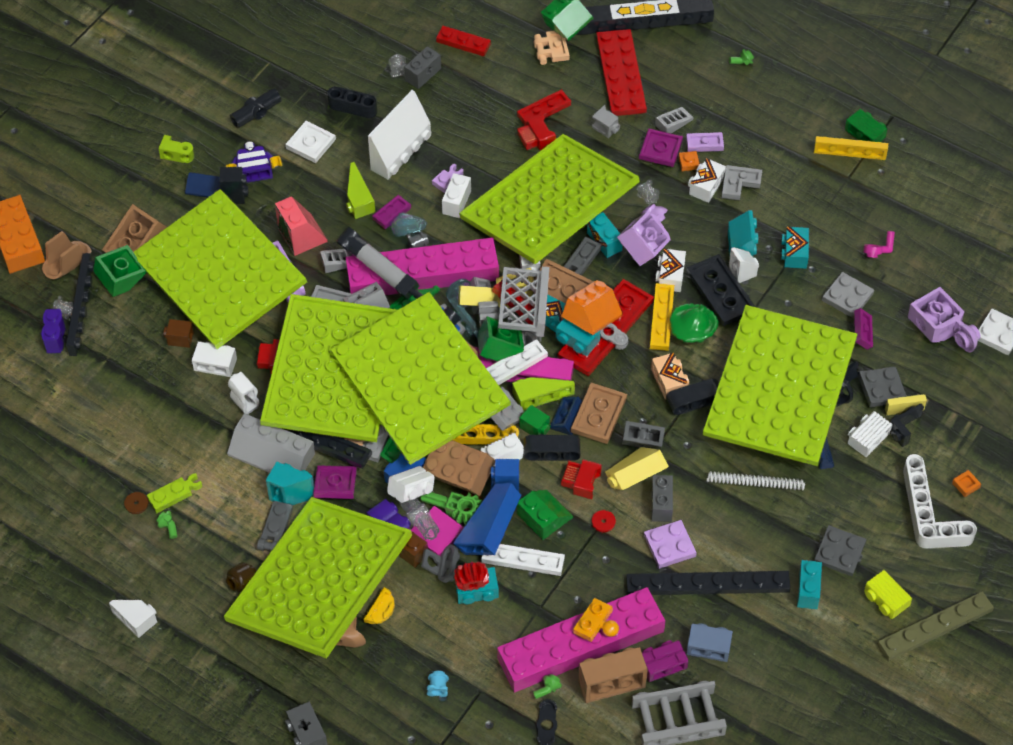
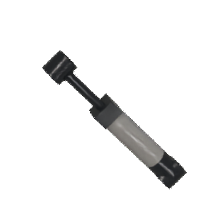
(389, 272)

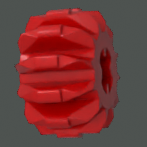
(471, 576)

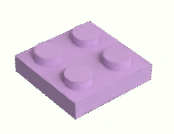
(670, 544)

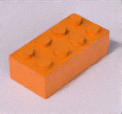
(17, 236)

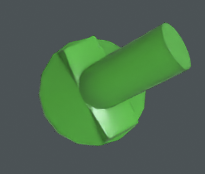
(746, 57)
(165, 520)
(551, 684)

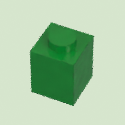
(534, 421)

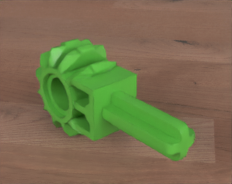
(455, 505)

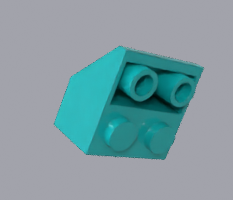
(742, 233)
(289, 484)

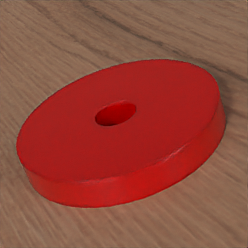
(603, 515)

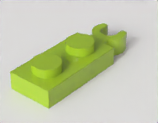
(173, 493)

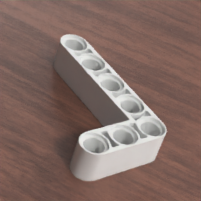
(924, 509)

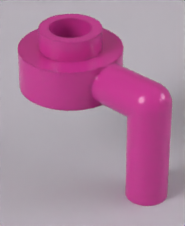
(875, 250)

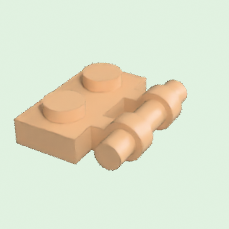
(557, 47)

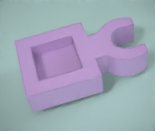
(443, 179)

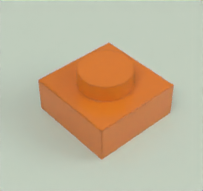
(688, 161)
(966, 483)

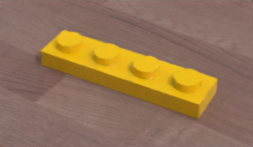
(851, 148)
(661, 317)

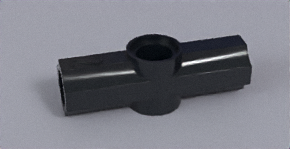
(255, 108)

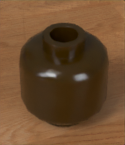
(239, 576)

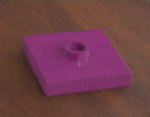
(661, 147)
(335, 482)

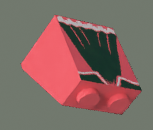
(298, 226)

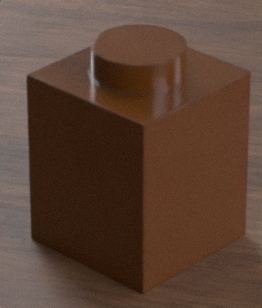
(179, 333)
(414, 550)

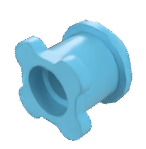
(437, 684)

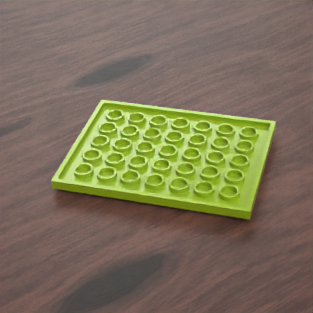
(549, 198)
(219, 268)
(420, 378)
(307, 382)
(780, 385)
(318, 577)

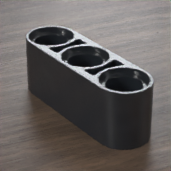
(352, 102)
(692, 396)
(552, 447)

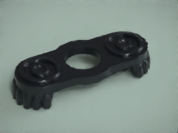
(547, 712)

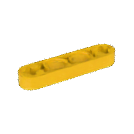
(481, 438)

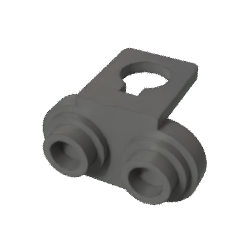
(445, 563)

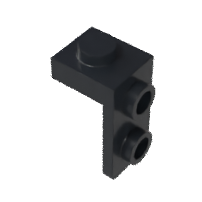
(899, 431)

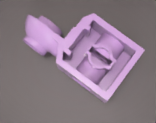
(646, 234)
(942, 318)

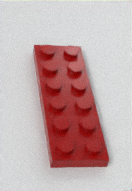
(621, 72)
(633, 304)

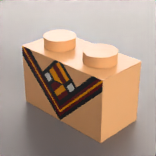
(669, 373)

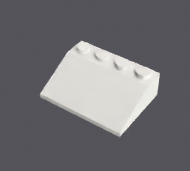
(398, 136)

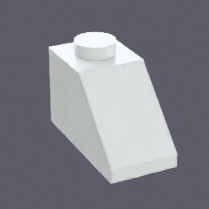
(742, 264)
(134, 615)

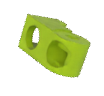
(175, 150)

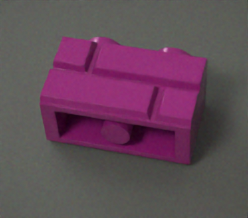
(664, 660)

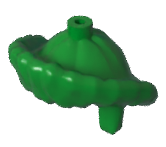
(693, 323)

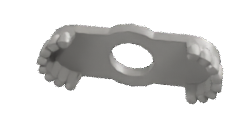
(618, 338)

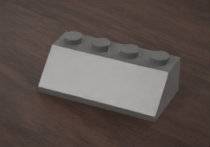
(266, 445)

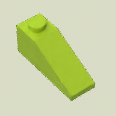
(359, 197)
(540, 391)

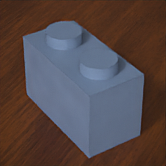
(709, 642)

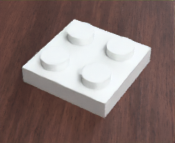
(310, 141)
(997, 332)

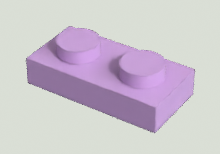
(705, 142)

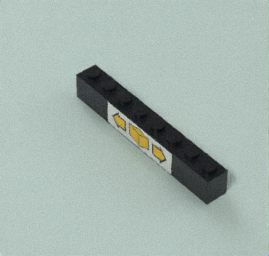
(648, 15)

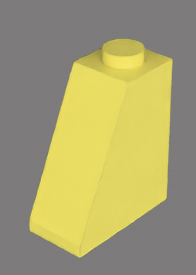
(636, 468)

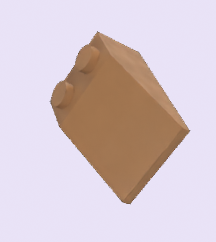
(134, 230)

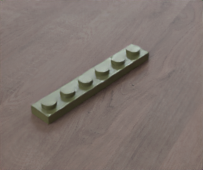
(935, 626)

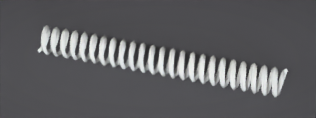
(729, 477)

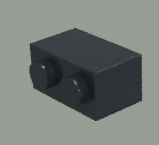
(233, 184)

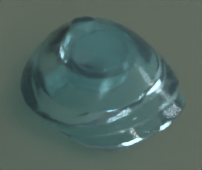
(407, 224)

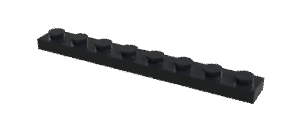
(710, 582)

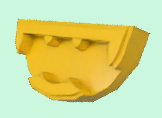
(381, 609)

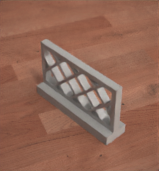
(539, 304)

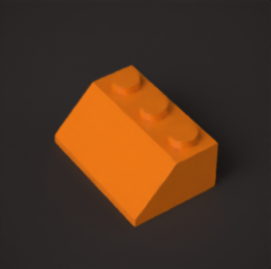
(592, 307)

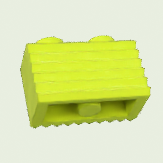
(887, 594)

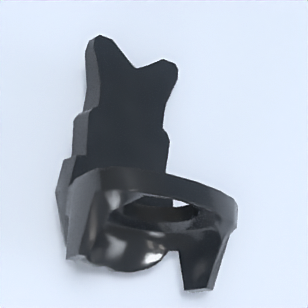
(850, 375)

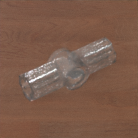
(420, 518)

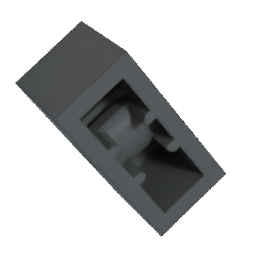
(422, 67)
(643, 435)
(662, 498)
(305, 717)

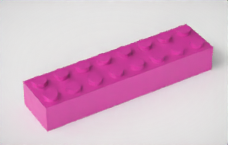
(431, 265)
(560, 650)

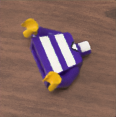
(255, 162)

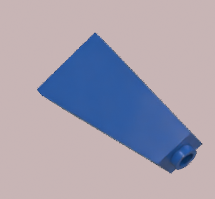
(489, 522)

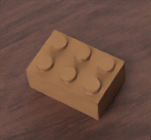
(460, 466)
(612, 674)

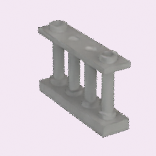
(674, 734)

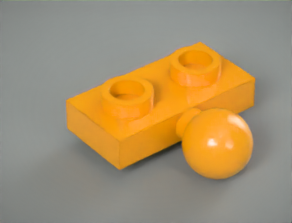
(594, 620)

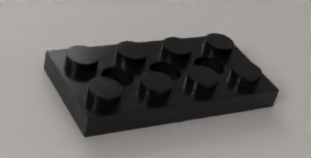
(724, 279)

